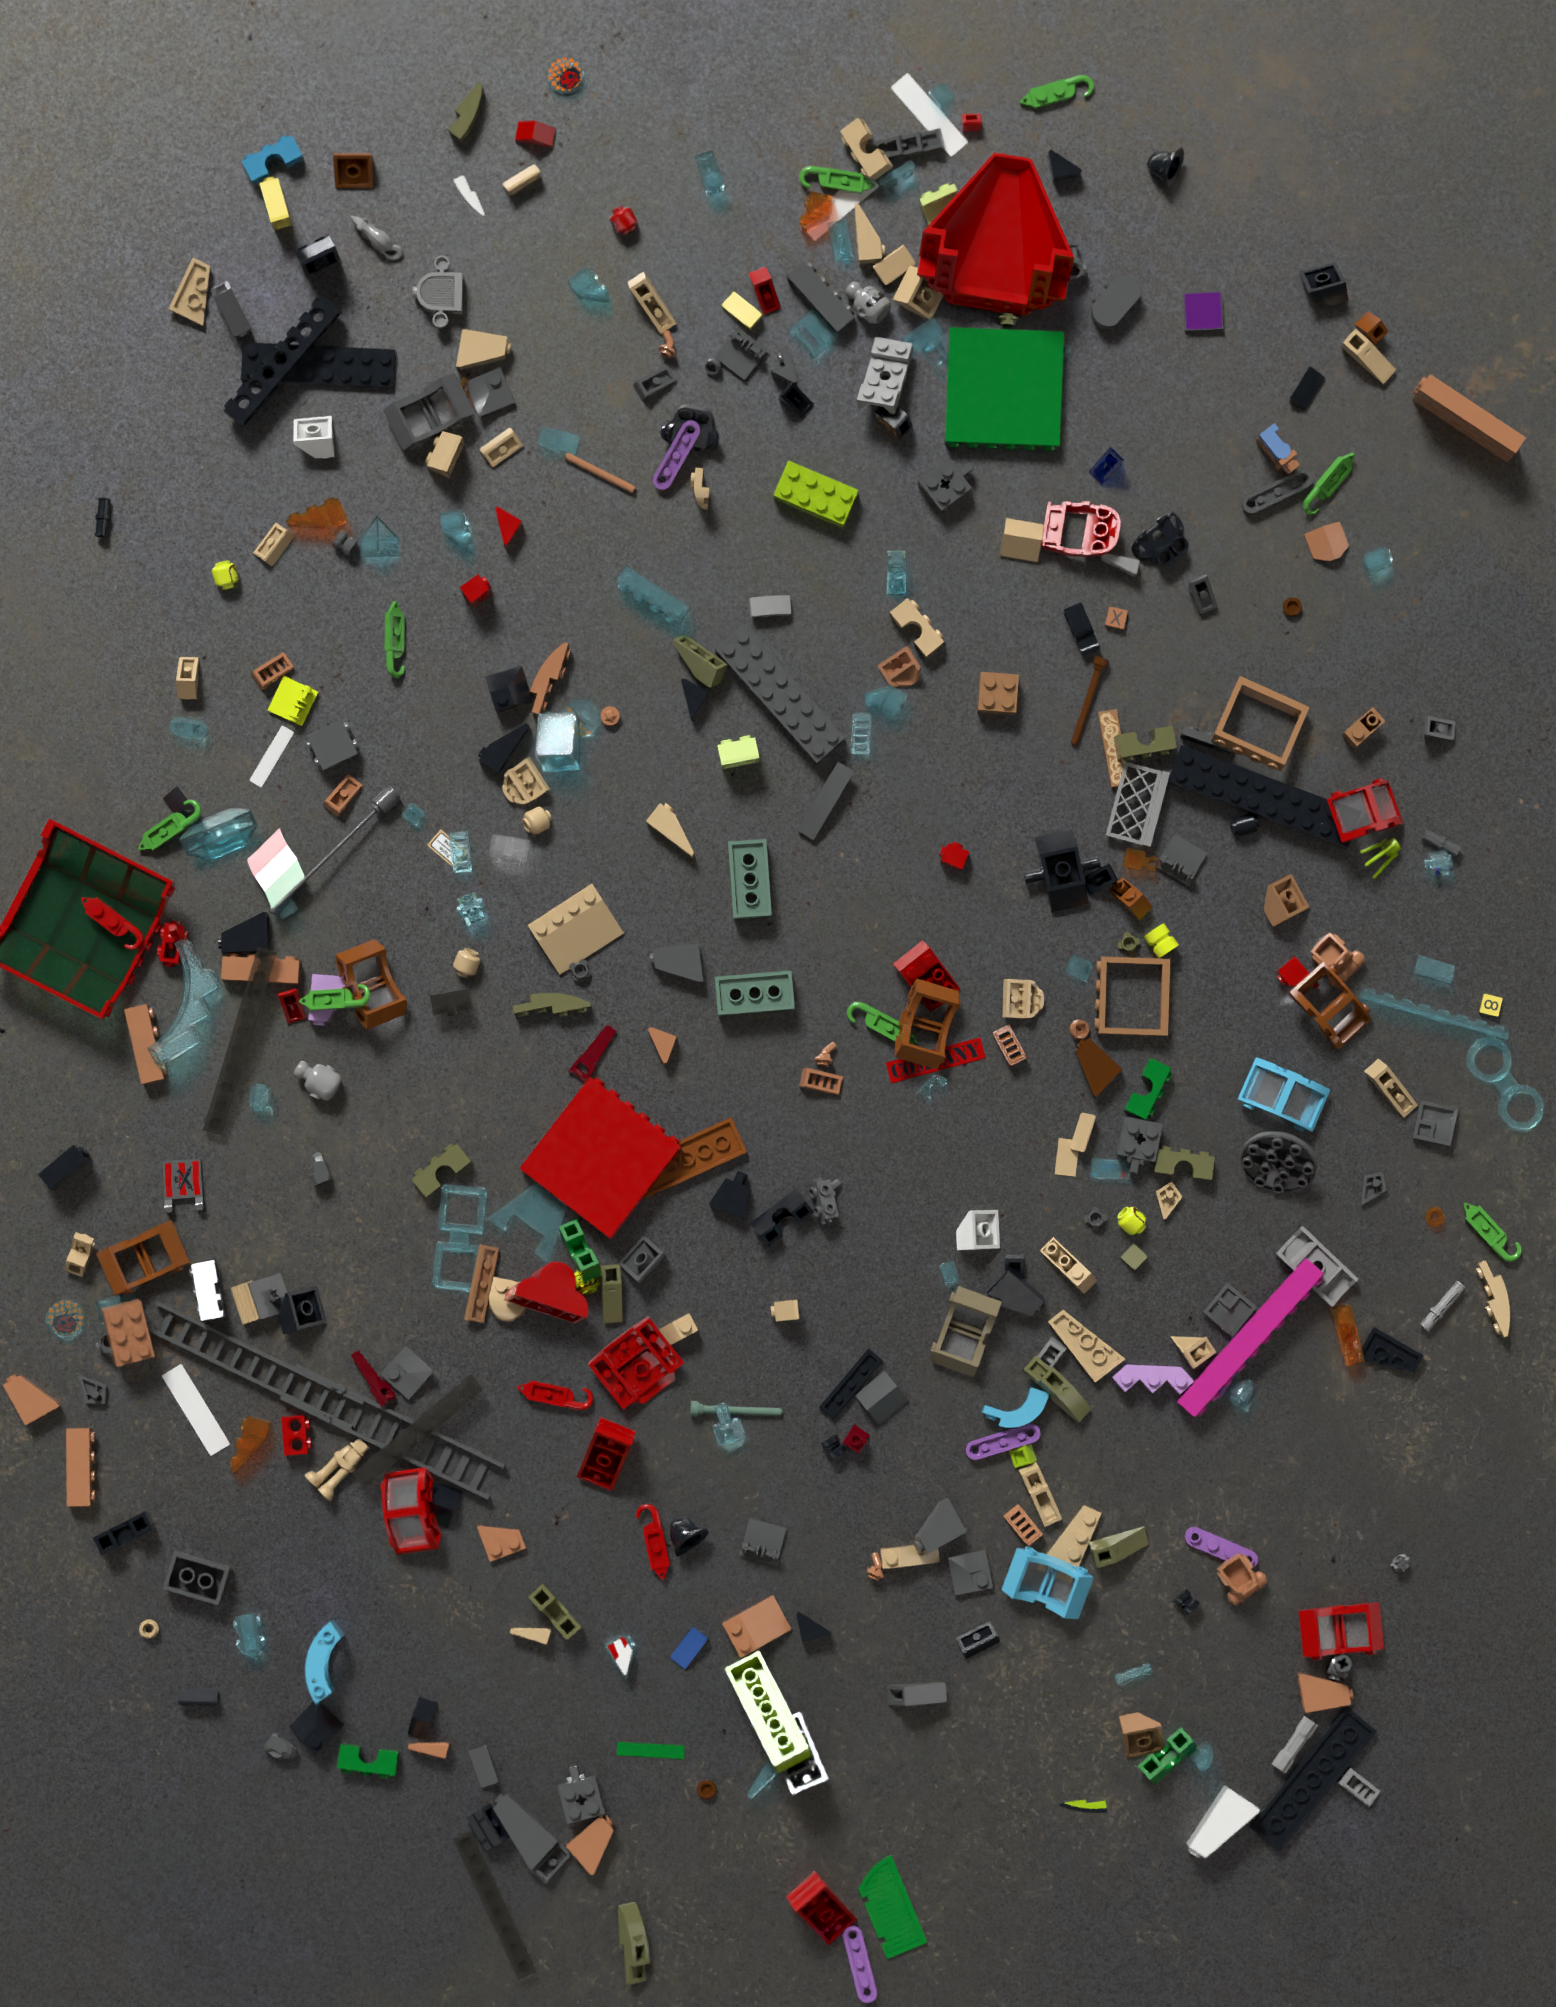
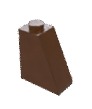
(1096, 1066)

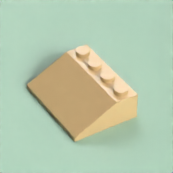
(575, 928)

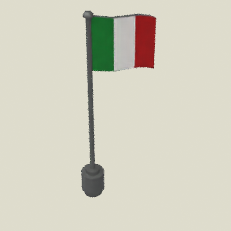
(280, 870)

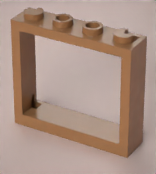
(1270, 698)
(1164, 997)

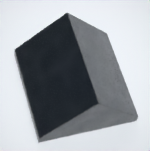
(443, 1503)

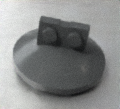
(1278, 1161)

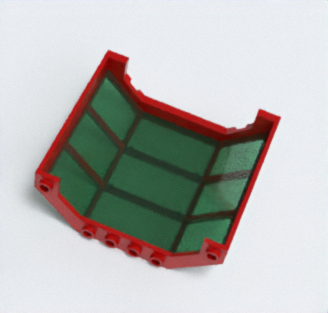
(59, 945)

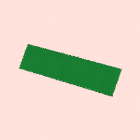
(650, 1750)

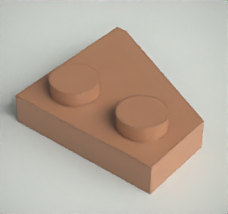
(500, 1541)

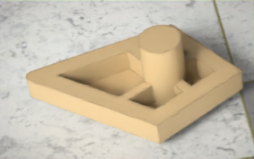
(1168, 1198)

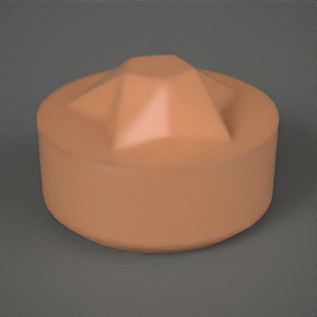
(610, 716)
(1079, 1029)

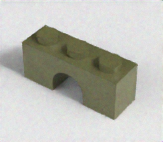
(1129, 747)
(1201, 1164)
(426, 1178)
(555, 1611)

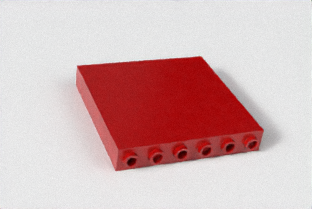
(601, 1157)

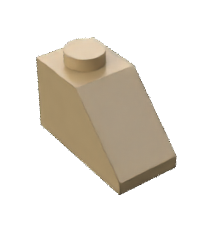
(187, 678)
(785, 1310)
(679, 1329)

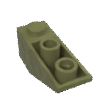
(611, 1293)
(1117, 1547)

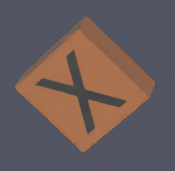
(1116, 618)

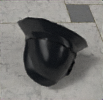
(1166, 165)
(685, 1535)

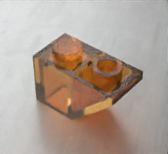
(817, 211)

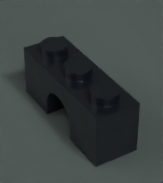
(790, 1207)
(123, 1532)

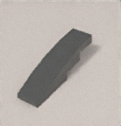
(909, 144)
(826, 800)

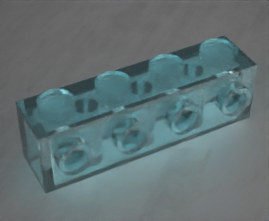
(652, 595)

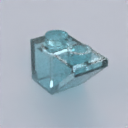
(709, 173)
(587, 287)
(454, 528)
(896, 572)
(887, 699)

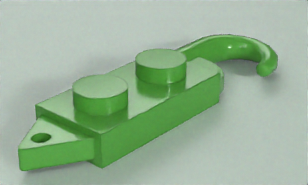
(1056, 91)
(837, 179)
(1329, 481)
(394, 638)
(169, 828)
(334, 999)
(878, 1021)
(1489, 1231)

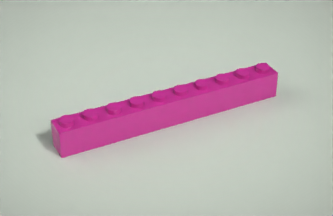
(1251, 1335)

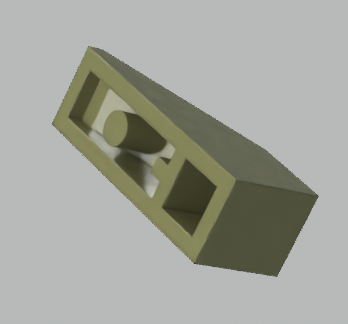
(701, 662)

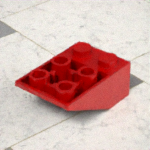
(924, 965)

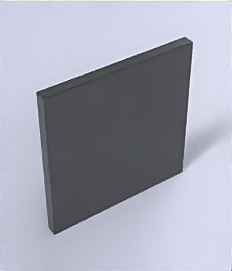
(268, 1295)

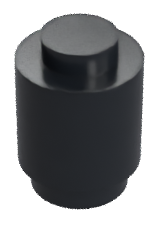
(1244, 825)

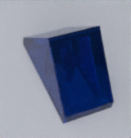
(1106, 465)

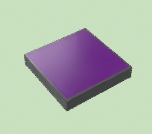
(1203, 311)

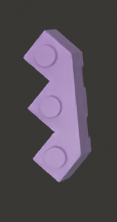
(1152, 1377)

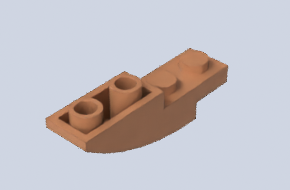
(550, 670)

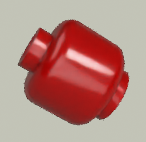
(623, 220)

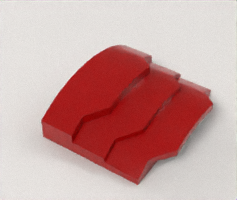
(636, 1364)

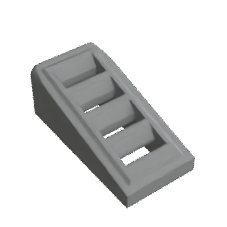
(1124, 564)
(1058, 1345)
(1343, 1781)

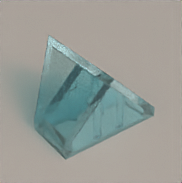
(378, 540)

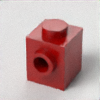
(954, 855)

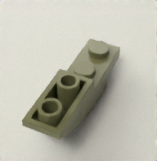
(560, 1004)
(1058, 1388)
(635, 1943)

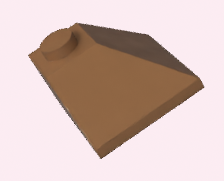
(1284, 900)
(1140, 1735)

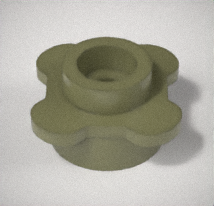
(1008, 320)
(1123, 943)

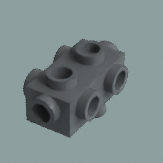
(823, 1197)

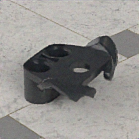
(708, 437)
(1147, 548)

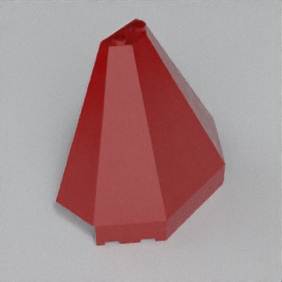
(998, 242)

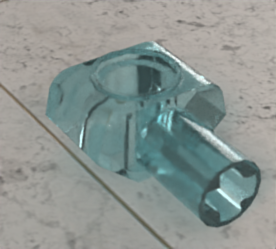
(726, 1422)

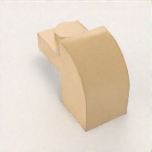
(80, 1254)

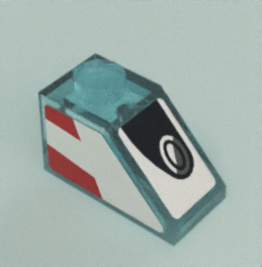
(622, 1652)

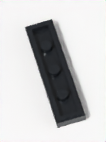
(851, 1383)

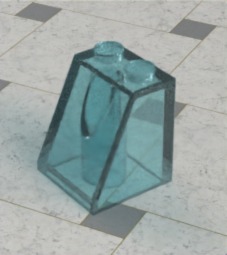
(558, 742)

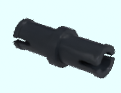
(102, 517)

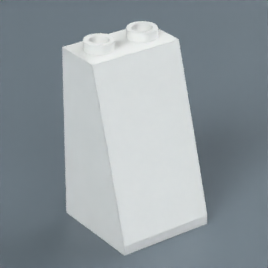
(1220, 1822)

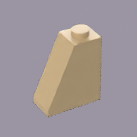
(481, 348)

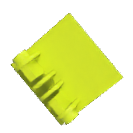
(292, 700)

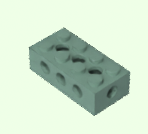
(739, 870)
(761, 981)

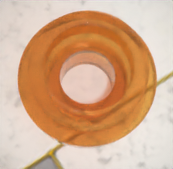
(1439, 1212)

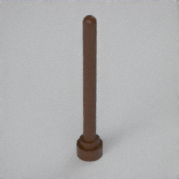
(1099, 666)

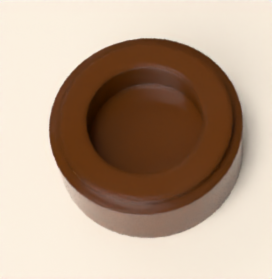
(1292, 607)
(706, 1789)

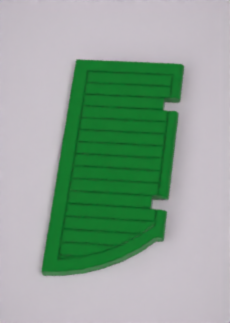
(891, 1909)

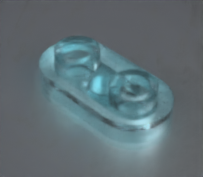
(189, 727)

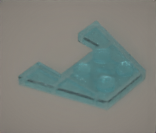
(538, 1210)

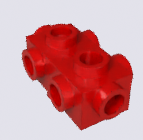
(170, 934)

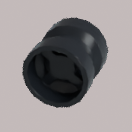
(830, 1443)
(1186, 1602)

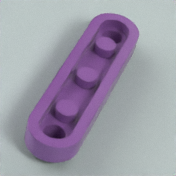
(676, 454)
(1002, 1441)
(1217, 1546)
(860, 1964)

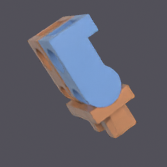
(1277, 450)

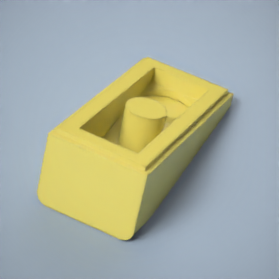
(742, 310)

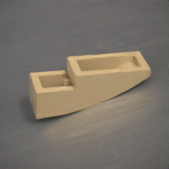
(1040, 1494)

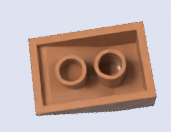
(756, 1626)

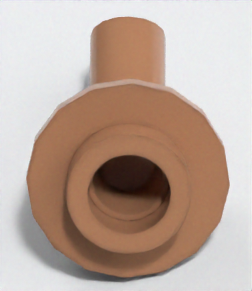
(667, 350)
(824, 1058)
(875, 1571)

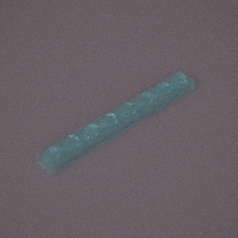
(1425, 1011)

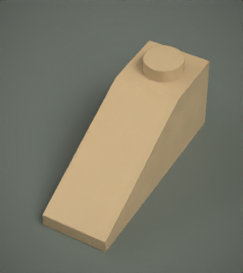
(868, 241)
(651, 302)
(667, 824)
(1391, 1087)
(906, 1556)

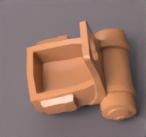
(1333, 951)
(1240, 1578)

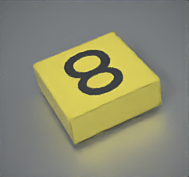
(1490, 1005)

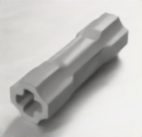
(1302, 1733)

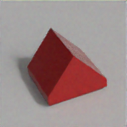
(971, 122)

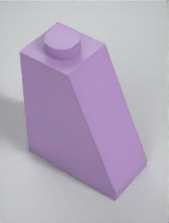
(324, 982)

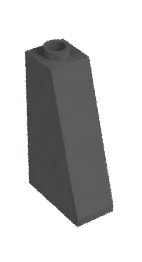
(525, 1831)

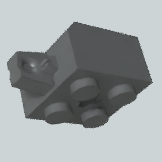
(950, 474)
(1128, 1145)
(570, 1792)

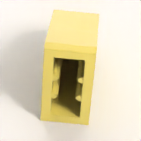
(275, 203)

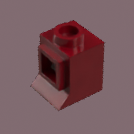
(856, 1438)

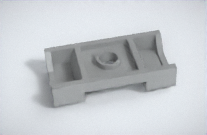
(889, 359)
(1336, 1276)

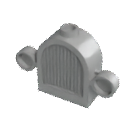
(440, 292)

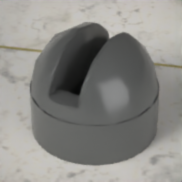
(709, 363)

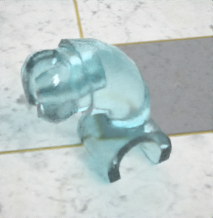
(934, 1080)

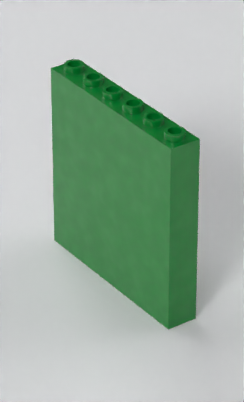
(1004, 388)

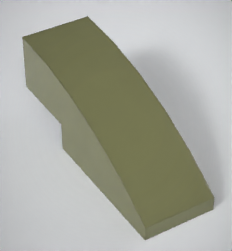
(467, 113)

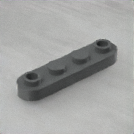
(1277, 491)

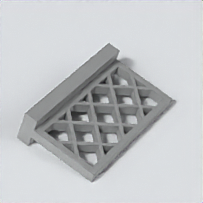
(1153, 810)

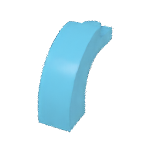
(1026, 1413)

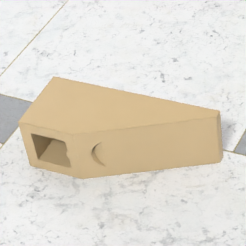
(1368, 356)
(1068, 1265)

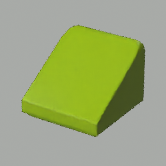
(1022, 1455)

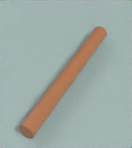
(599, 472)

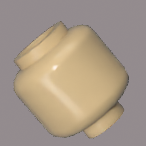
(536, 820)
(466, 962)

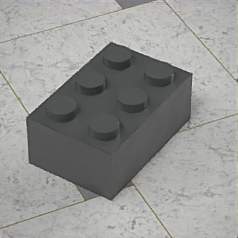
(197, 1577)

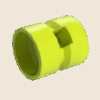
(1161, 940)

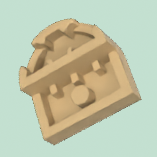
(700, 493)
(524, 783)
(1021, 998)
(502, 1309)

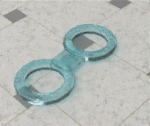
(1505, 1083)

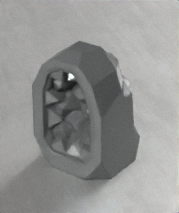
(318, 1169)
(279, 1747)

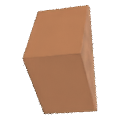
(664, 1043)

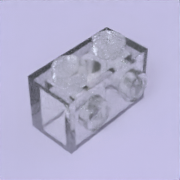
(509, 849)

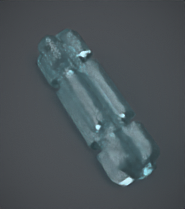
(1133, 1673)

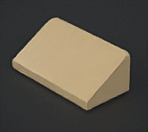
(522, 179)
(894, 265)
(501, 447)
(273, 544)
(1082, 1132)

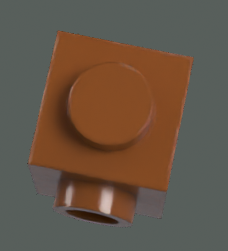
(1371, 327)

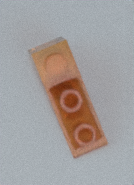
(323, 517)
(1347, 1334)
(253, 1436)

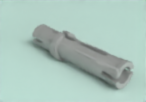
(1444, 1304)

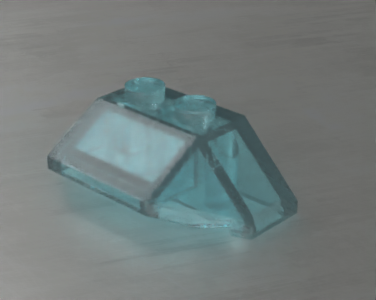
(219, 833)

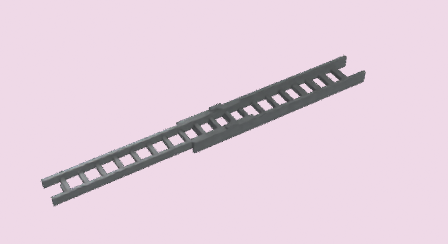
(330, 1385)

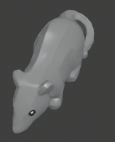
(379, 239)

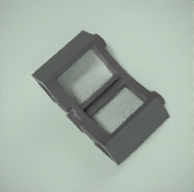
(429, 413)

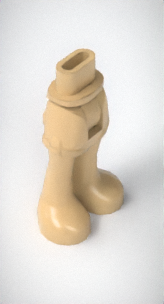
(347, 1458)

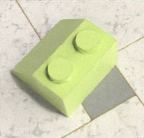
(738, 752)

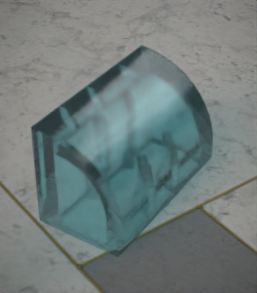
(1202, 1756)

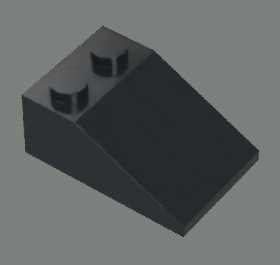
(317, 256)

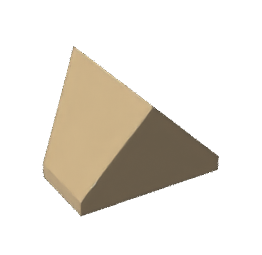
(1194, 1349)

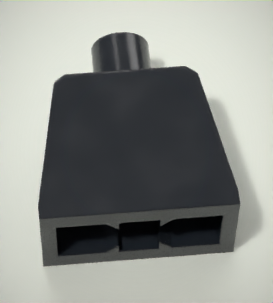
(732, 1195)

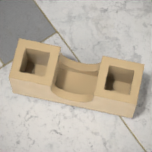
(856, 136)
(908, 613)

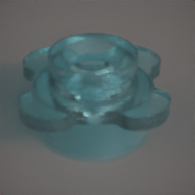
(408, 813)

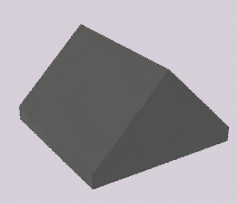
(641, 1259)
(881, 1397)

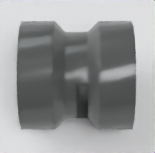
(345, 542)

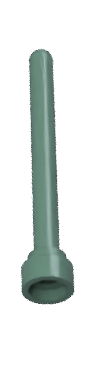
(698, 1408)

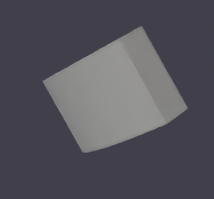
(769, 606)

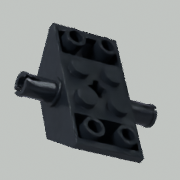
(1067, 889)

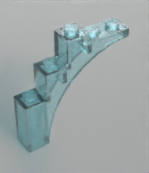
(193, 1008)

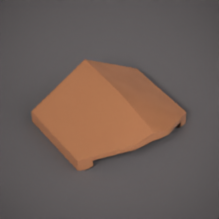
(1327, 542)
(901, 668)

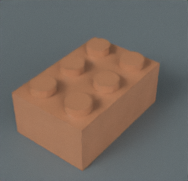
(127, 1332)

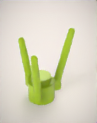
(1389, 847)

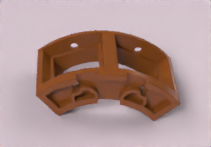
(1350, 1024)
(914, 1053)
(171, 1243)

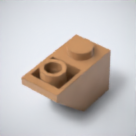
(1363, 727)

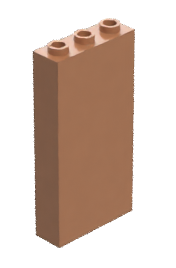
(1468, 417)

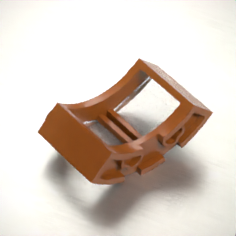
(368, 966)

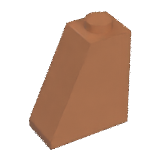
(29, 1399)
(1322, 1693)
(591, 1843)

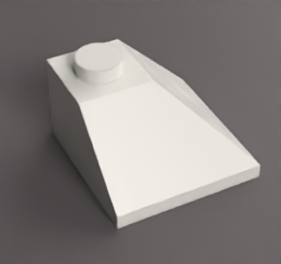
(315, 436)
(979, 1231)

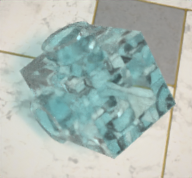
(471, 908)

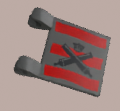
(181, 1181)

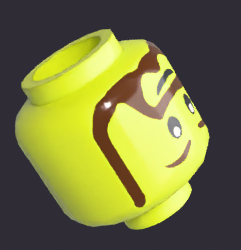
(225, 574)
(1132, 1220)
(586, 1287)

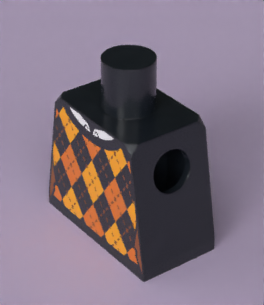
(897, 423)

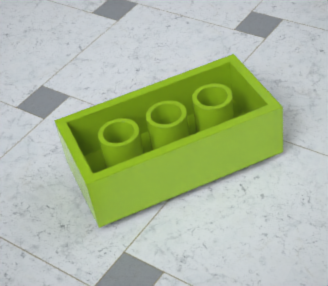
(815, 494)

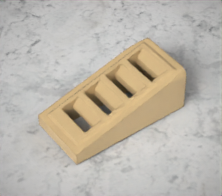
(535, 1634)

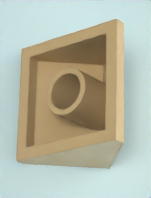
(1022, 540)

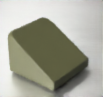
(1134, 1257)

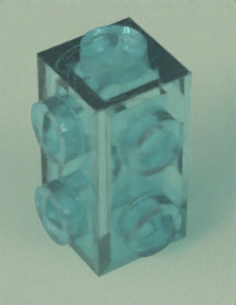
(249, 1635)

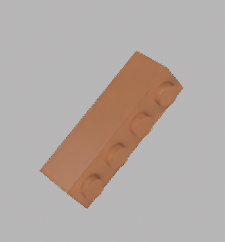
(239, 968)
(142, 1036)
(79, 1466)

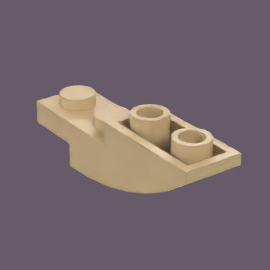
(1498, 1306)

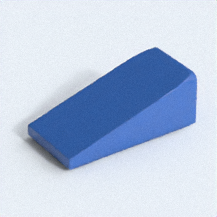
(689, 1647)

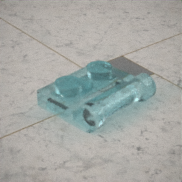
(817, 329)

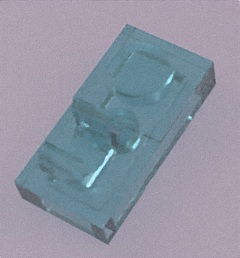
(840, 240)

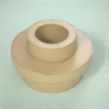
(144, 1633)

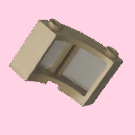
(963, 1330)

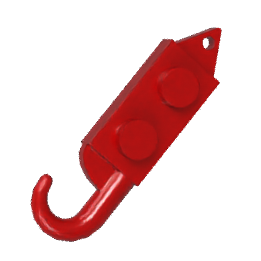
(111, 920)
(554, 1395)
(655, 1541)

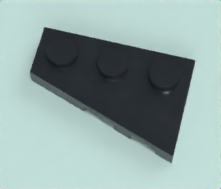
(1386, 1350)

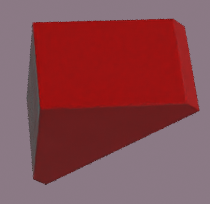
(535, 133)
(508, 525)
(291, 1006)

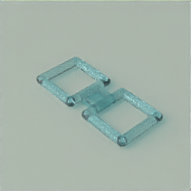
(458, 1234)

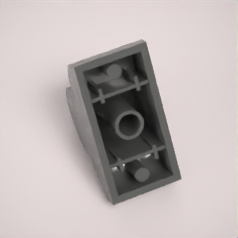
(809, 1772)

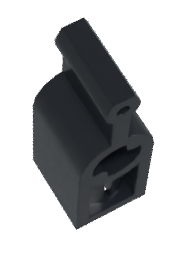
(1081, 628)

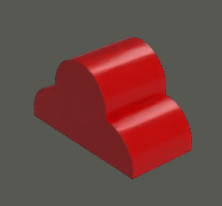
(551, 1292)
(606, 1454)
(821, 1908)

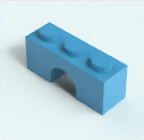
(284, 149)

